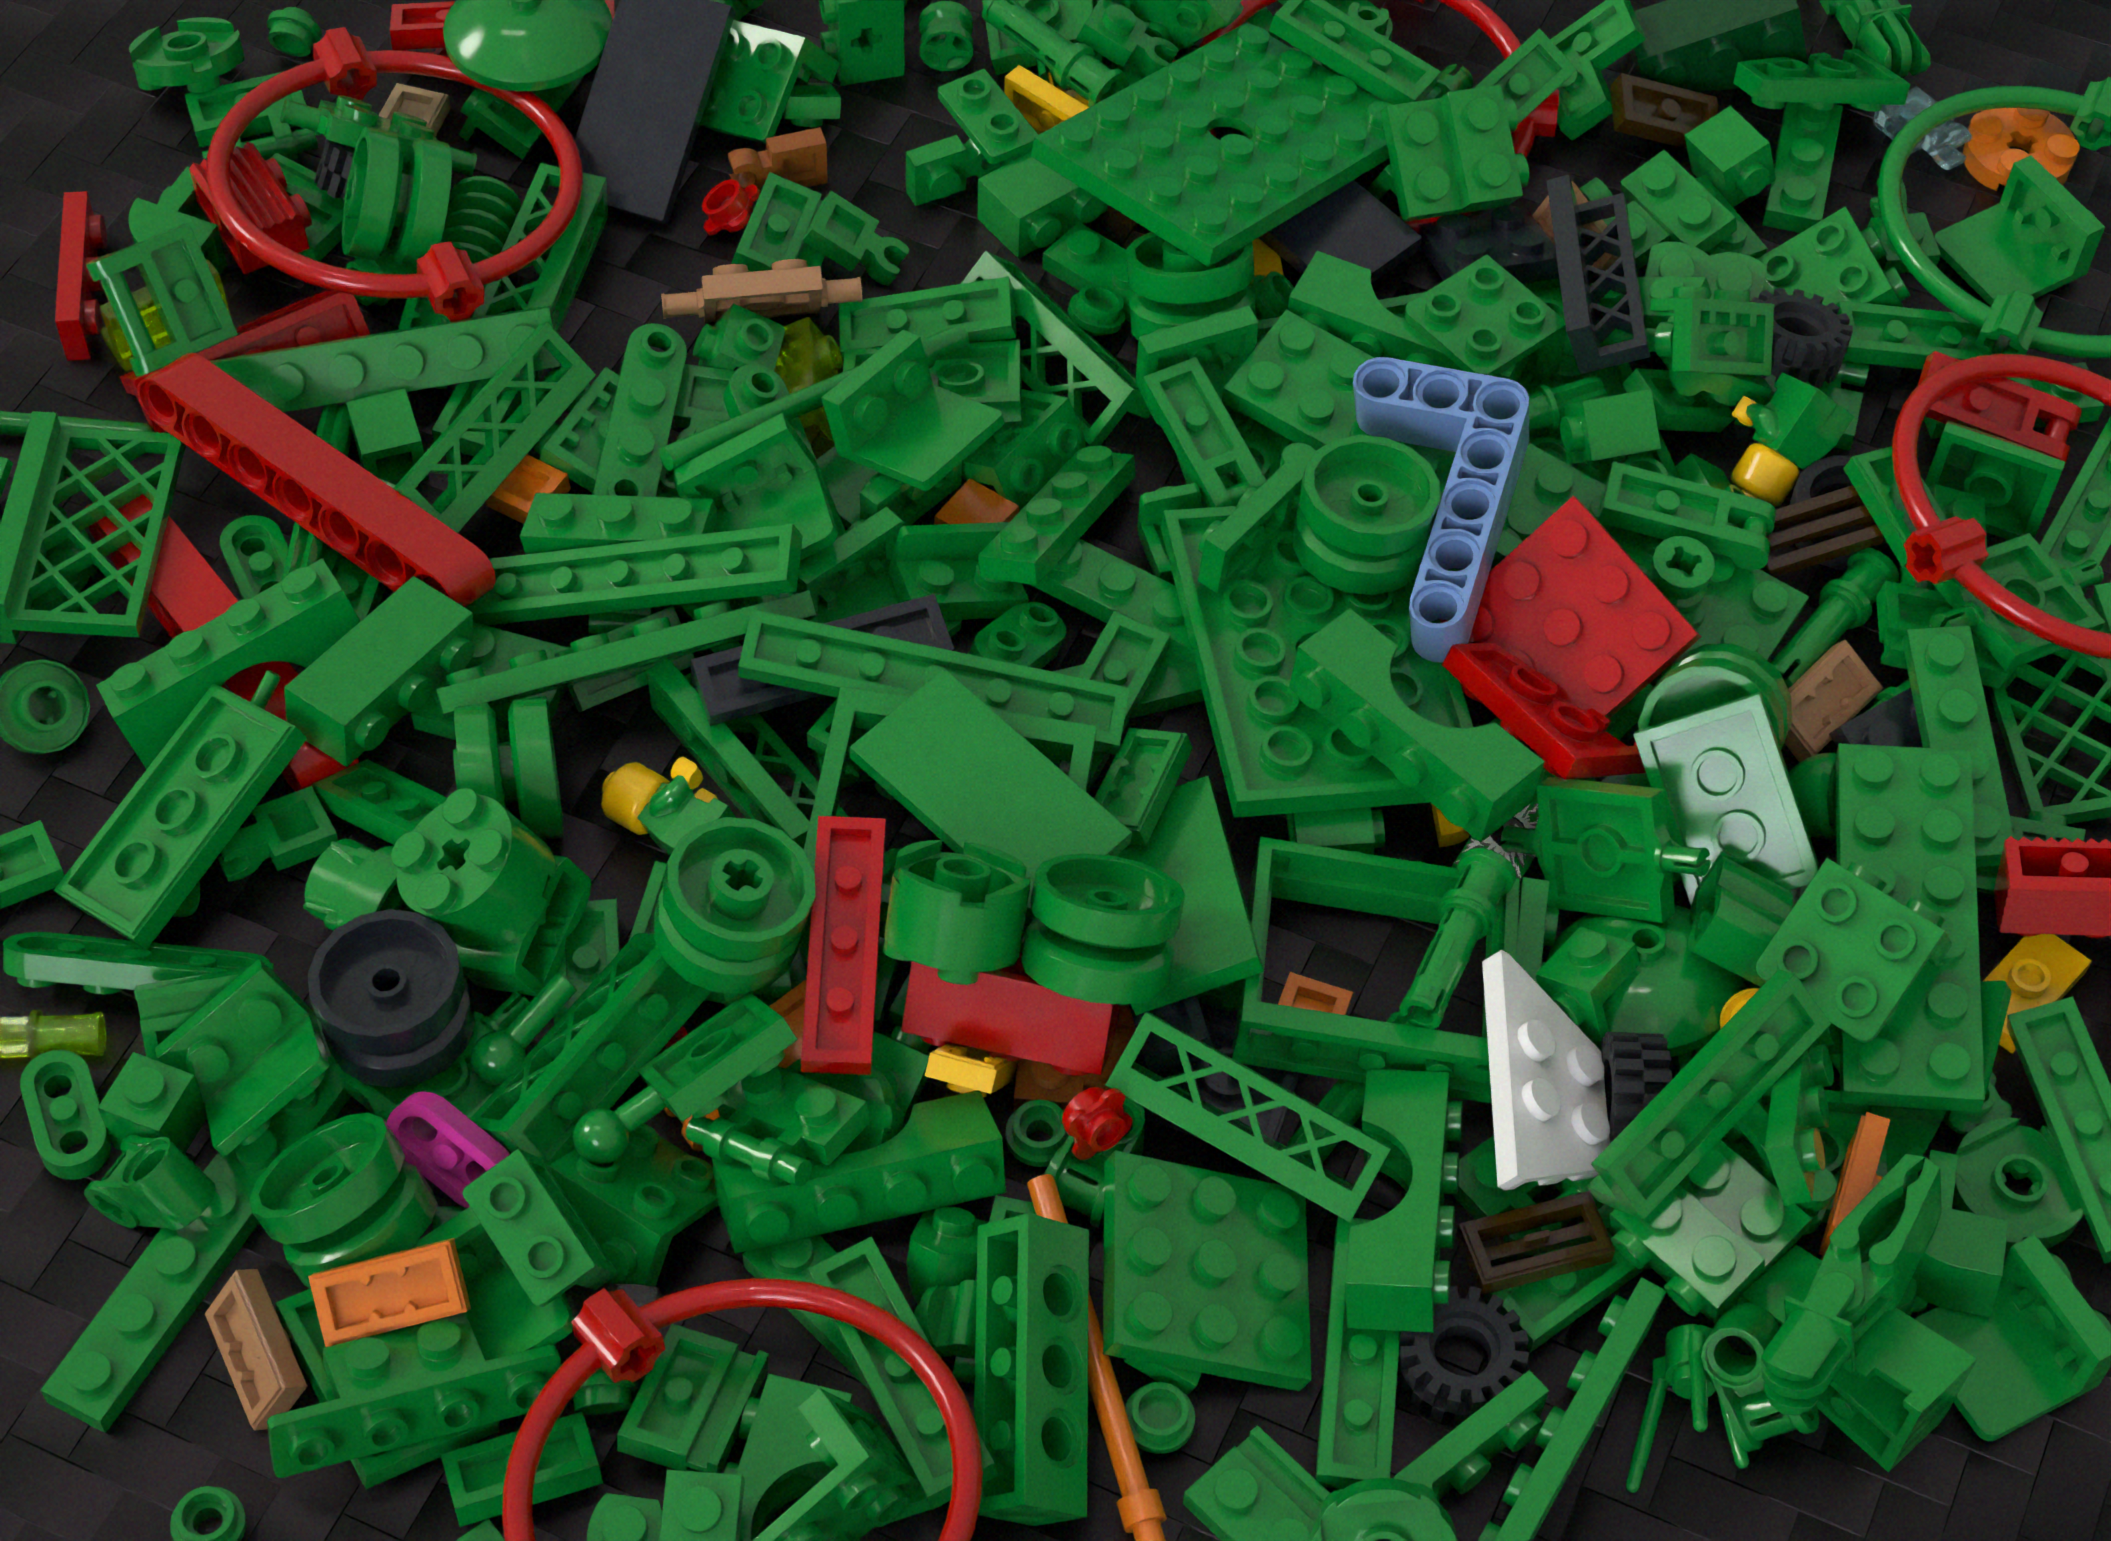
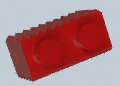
(263, 197)
(2054, 887)

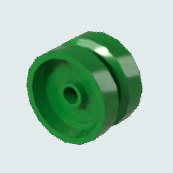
(395, 197)
(1179, 289)
(1365, 514)
(1716, 676)
(515, 769)
(733, 905)
(1102, 928)
(343, 1196)

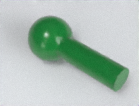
(503, 1052)

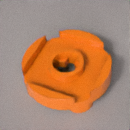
(2034, 130)

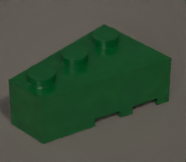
(1703, 40)

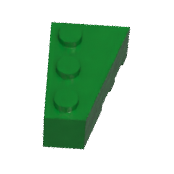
(1901, 1376)

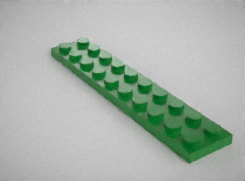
(1304, 390)

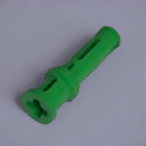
(1071, 63)
(1843, 606)
(1465, 917)

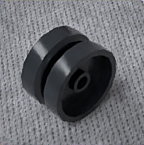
(391, 998)

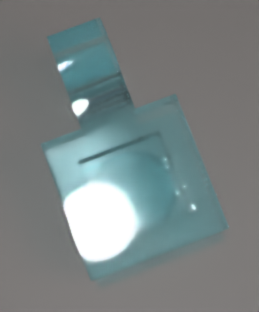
(1939, 143)

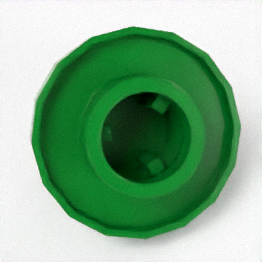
(42, 707)

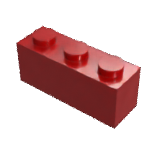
(1011, 1019)

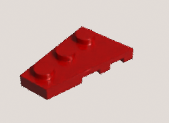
(1562, 734)

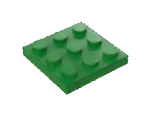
(1205, 1272)

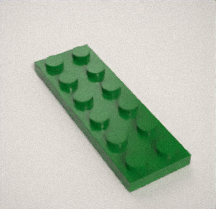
(1913, 827)

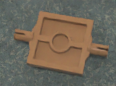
(779, 292)

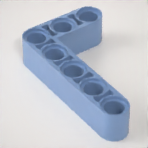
(1487, 428)

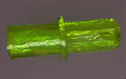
(40, 1034)

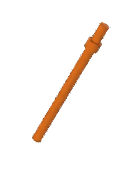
(1139, 1506)

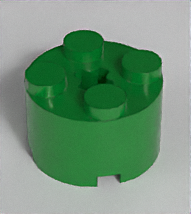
(474, 870)
(957, 909)

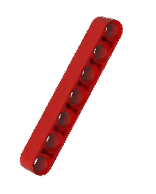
(311, 481)
(190, 595)

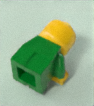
(1790, 433)
(654, 805)

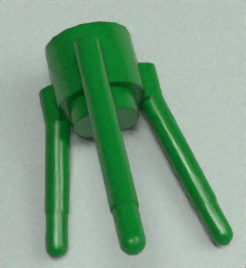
(1685, 1372)

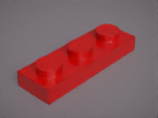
(76, 307)

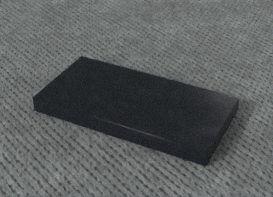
(651, 100)
(1346, 226)

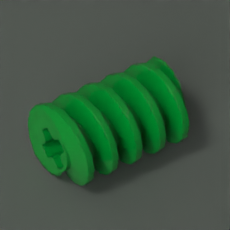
(480, 216)

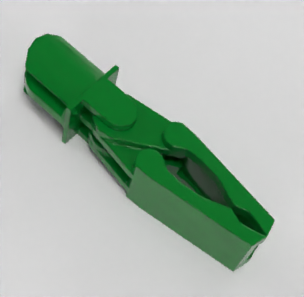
(1882, 33)
(1856, 1283)

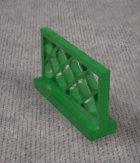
(33, 509)
(2024, 759)

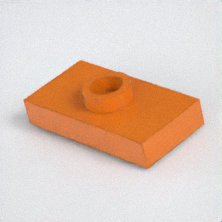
(1858, 1171)
(389, 1292)

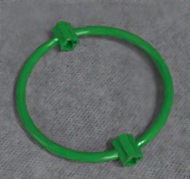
(2013, 318)

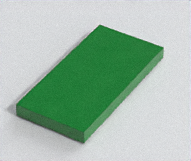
(982, 780)
(180, 815)
(1215, 927)

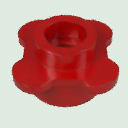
(729, 206)
(1096, 1120)

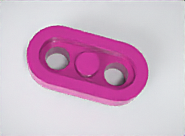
(446, 1155)

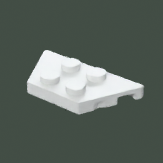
(1542, 1081)

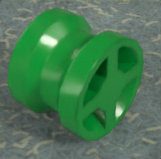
(946, 36)
(1687, 555)

